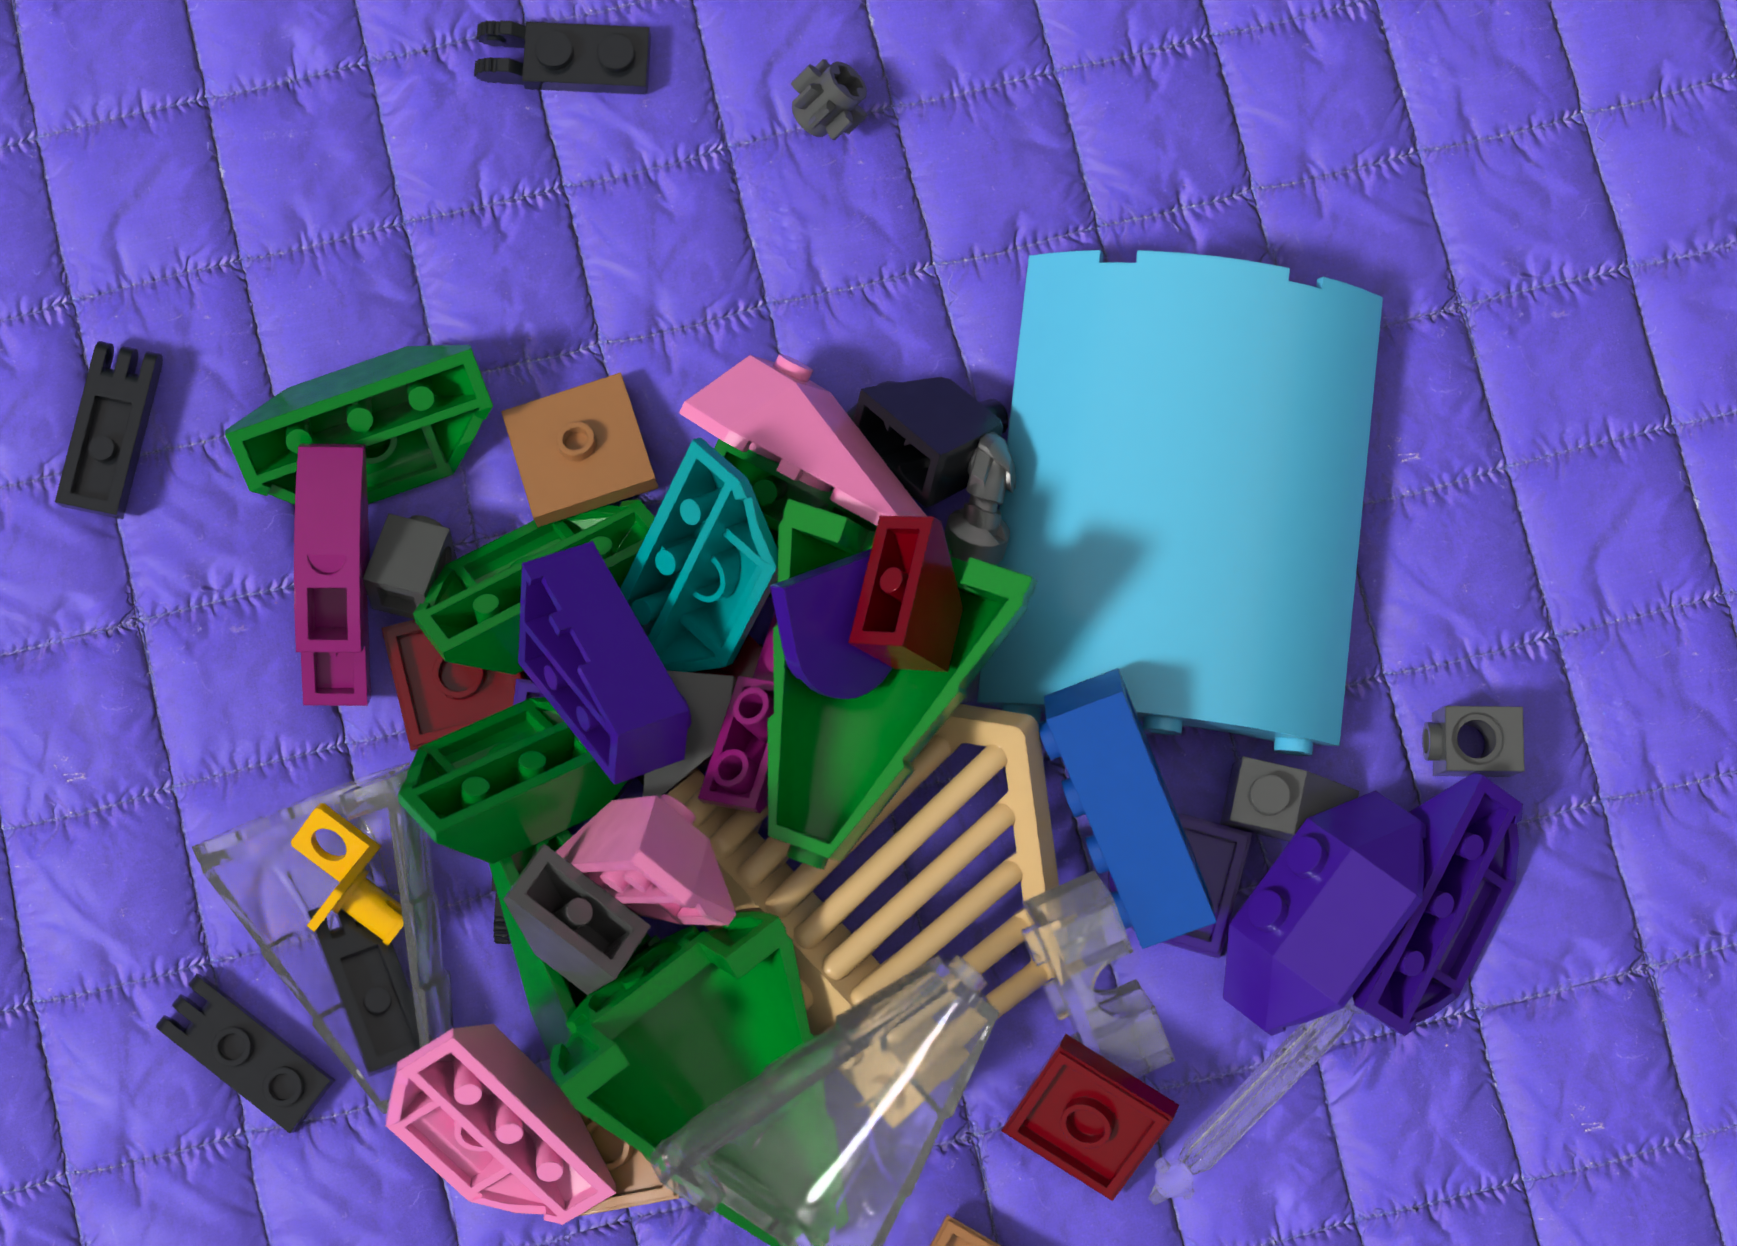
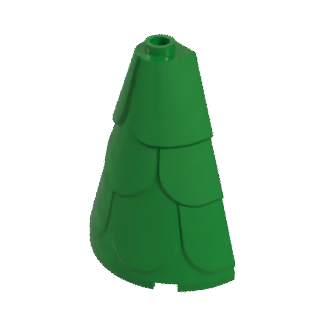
(847, 758)
(684, 1031)

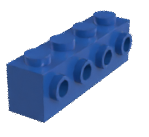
(1127, 807)

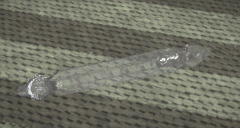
(1249, 1103)

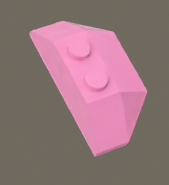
(653, 861)
(496, 1126)

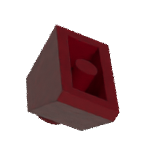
(908, 596)

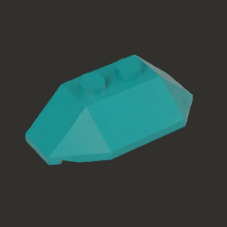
(703, 565)

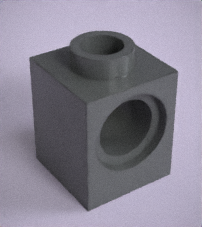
(406, 563)
(1502, 736)

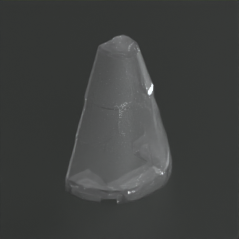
(276, 885)
(842, 1121)

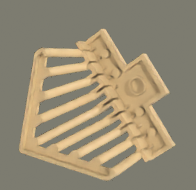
(838, 964)

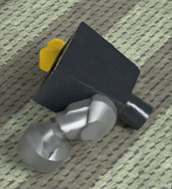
(938, 445)

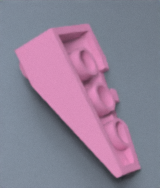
(802, 427)

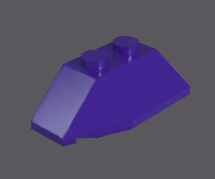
(1467, 881)
(1325, 912)

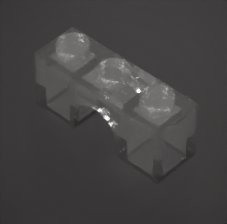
(1077, 936)

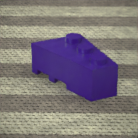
(598, 664)

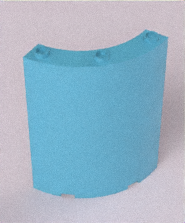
(1188, 491)

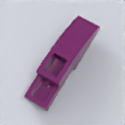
(329, 574)
(740, 758)

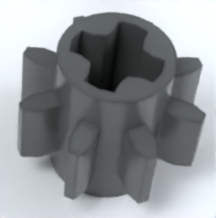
(829, 99)

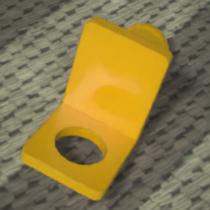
(355, 892)

